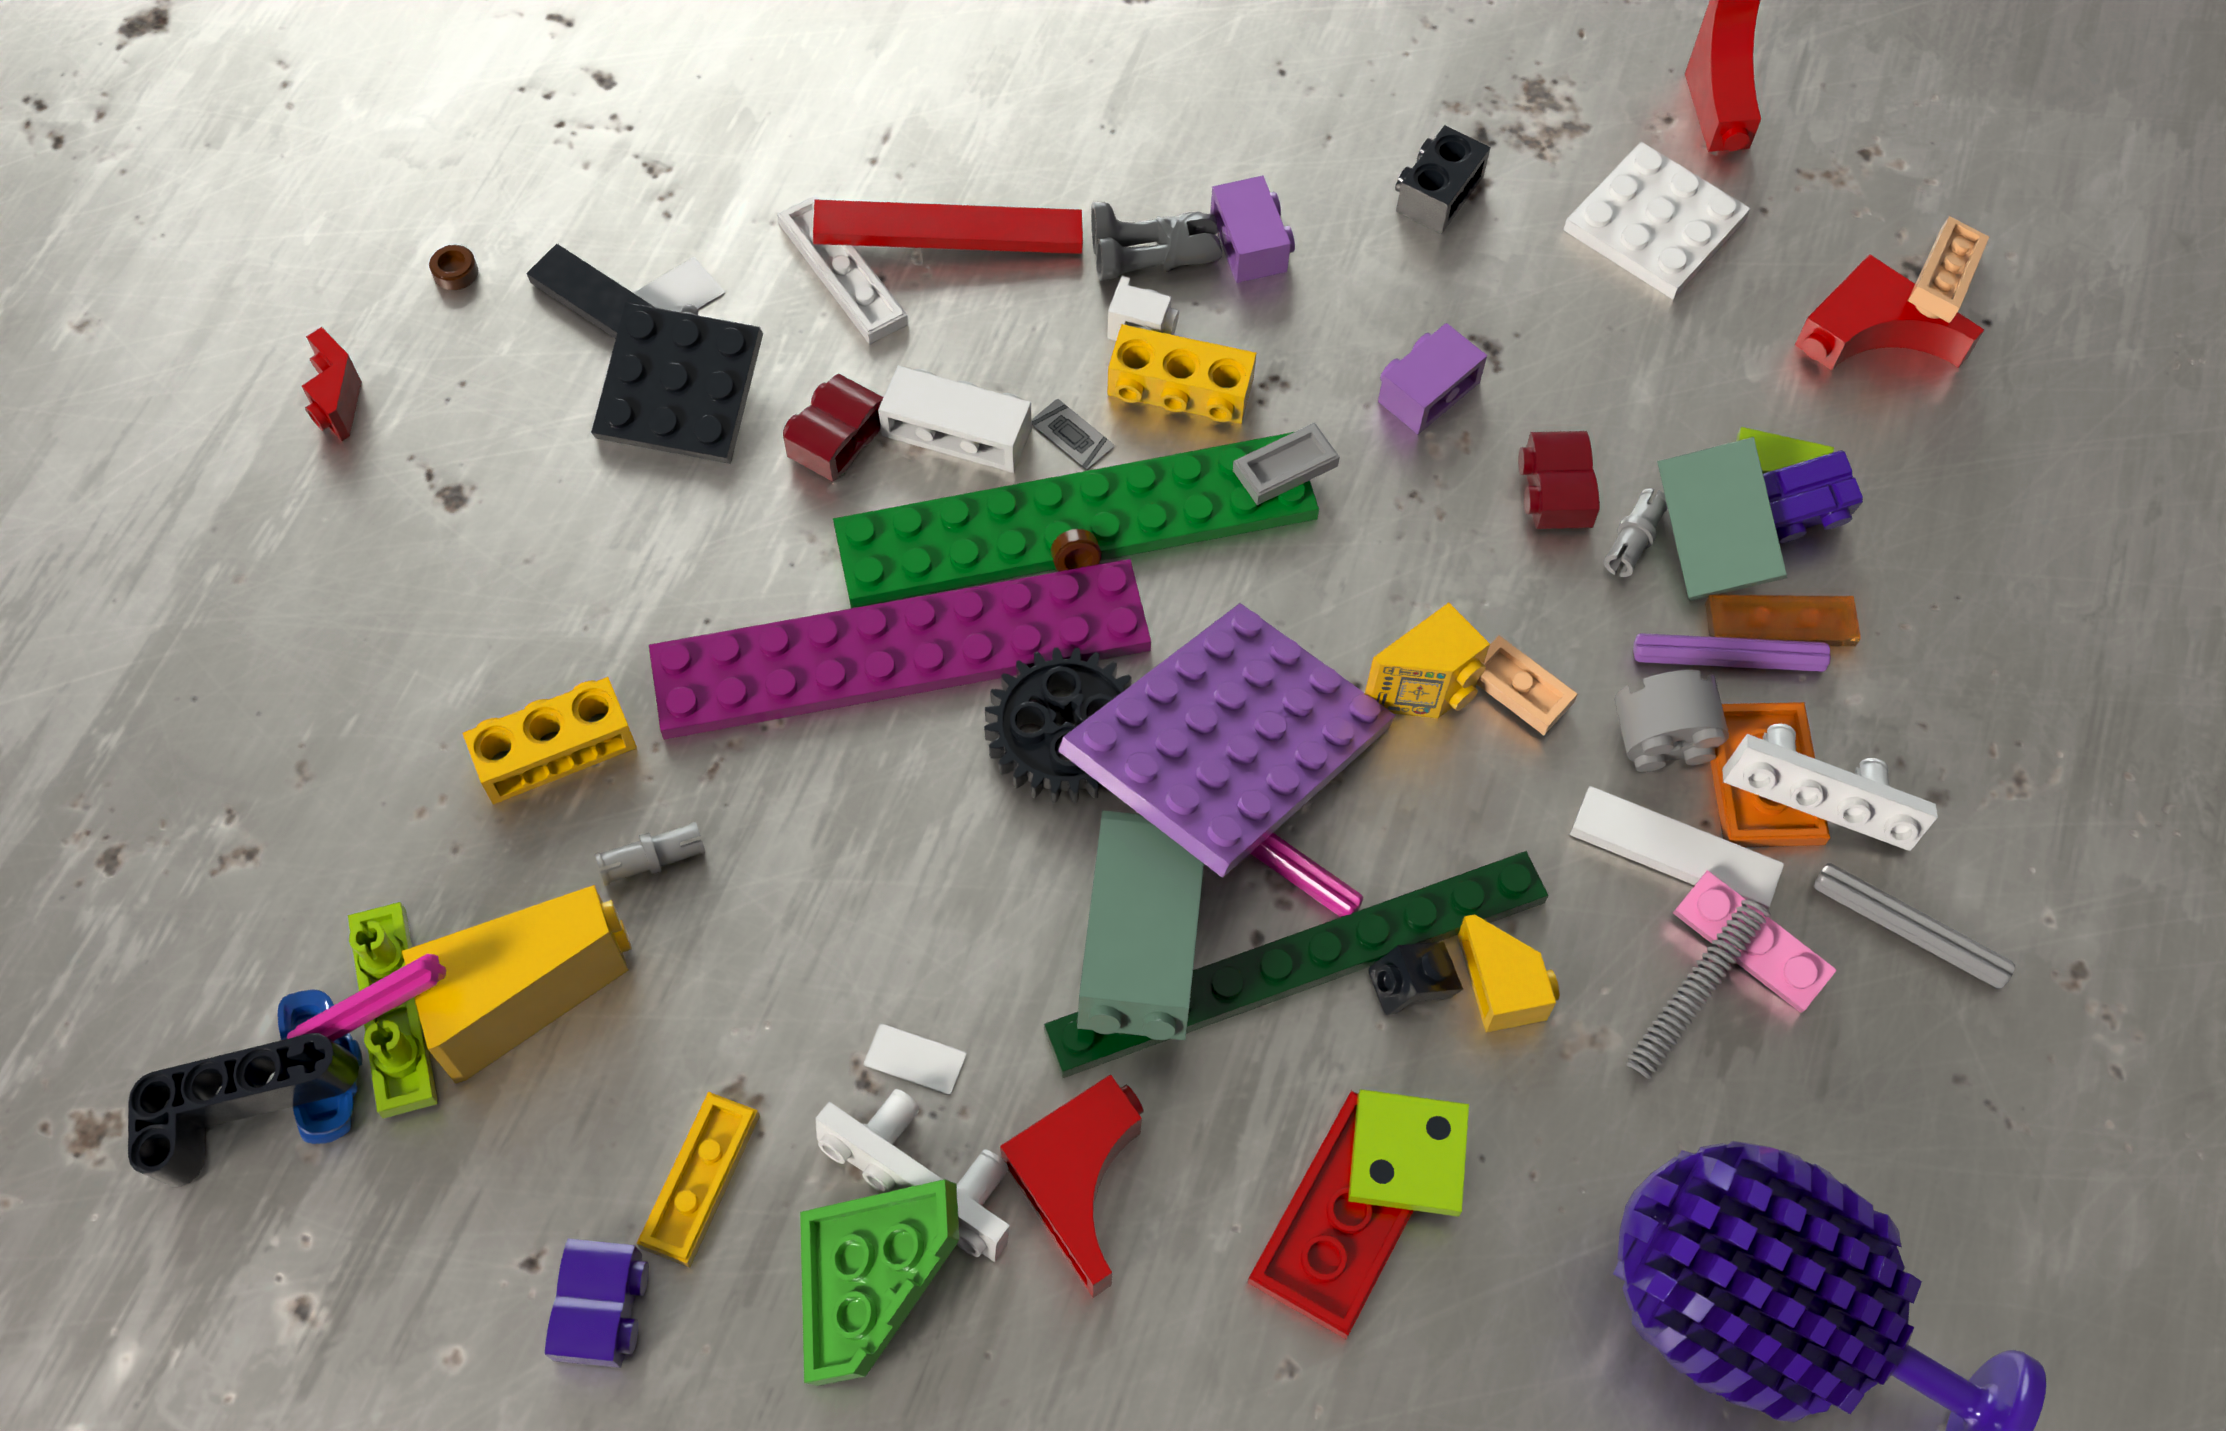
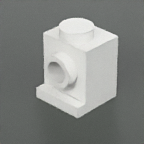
(1140, 309)

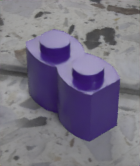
(595, 1303)

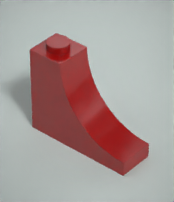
(1723, 75)
(1874, 313)
(1063, 1164)

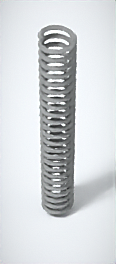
(1676, 1002)

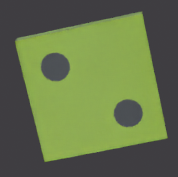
(1409, 1153)

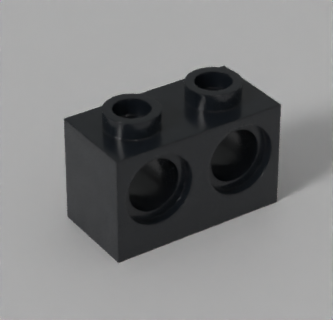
(1441, 178)

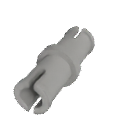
(1636, 533)
(650, 853)

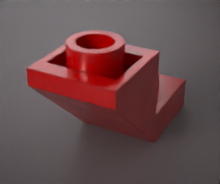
(335, 389)

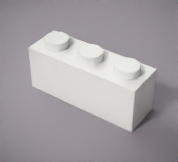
(955, 418)

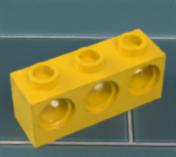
(1201, 364)
(541, 762)

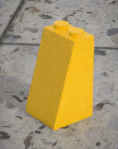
(517, 977)

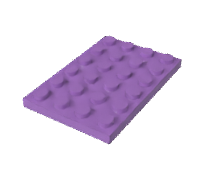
(1227, 737)

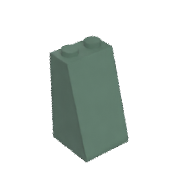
(1140, 932)

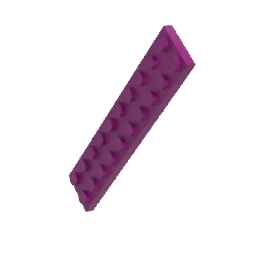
(894, 648)

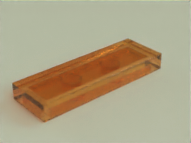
(1784, 618)

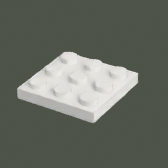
(1656, 220)

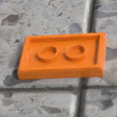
(1750, 818)

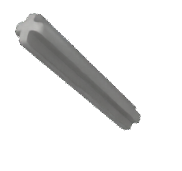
(1914, 926)

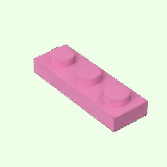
(1772, 955)

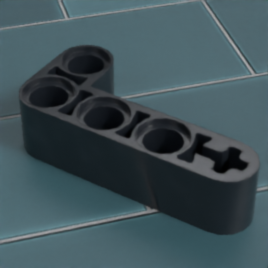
(305, 1072)

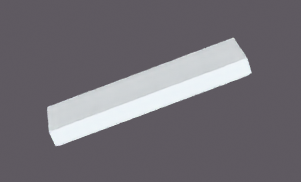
(845, 276)
(1674, 846)

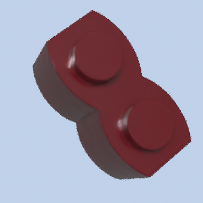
(833, 427)
(1560, 480)

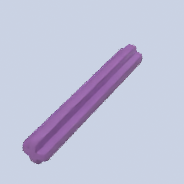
(1731, 652)

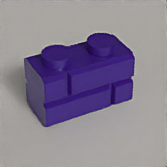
(1812, 495)

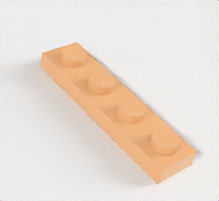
(1948, 270)

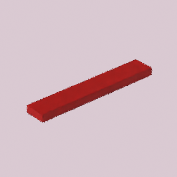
(947, 226)

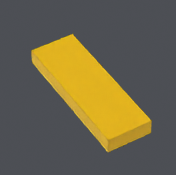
(698, 1179)

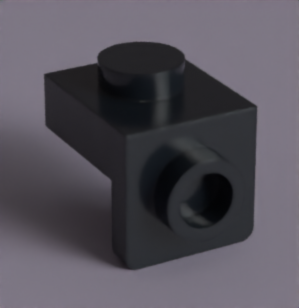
(1414, 975)

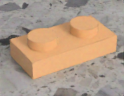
(1524, 686)

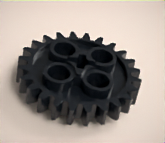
(1036, 754)

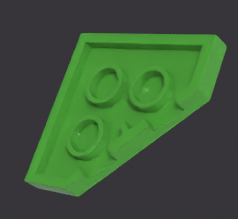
(867, 1270)

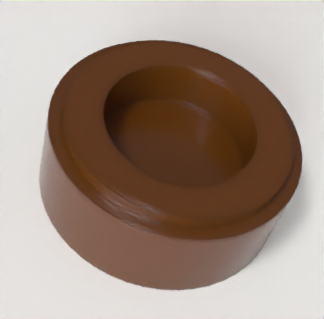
(453, 267)
(1075, 550)

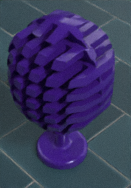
(1791, 1293)

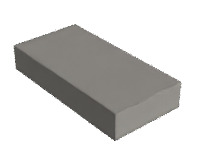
(1285, 463)

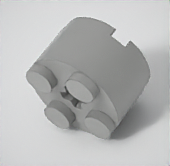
(1672, 720)

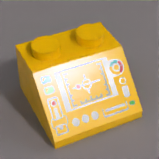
(1430, 667)

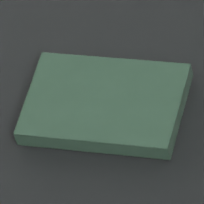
(1722, 519)

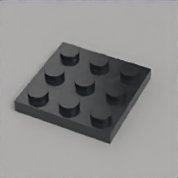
(677, 383)

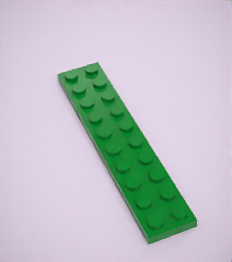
(1012, 527)

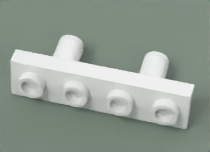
(1851, 800)
(890, 1169)

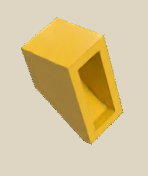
(1506, 976)

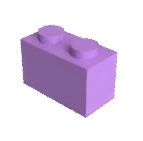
(1251, 229)
(1431, 377)

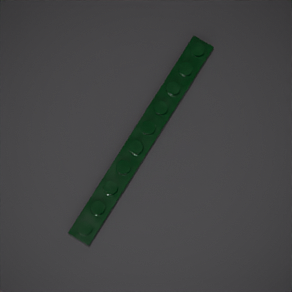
(1320, 955)

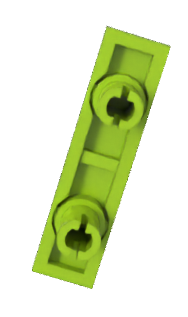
(395, 1039)

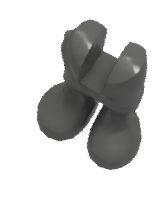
(1179, 239)

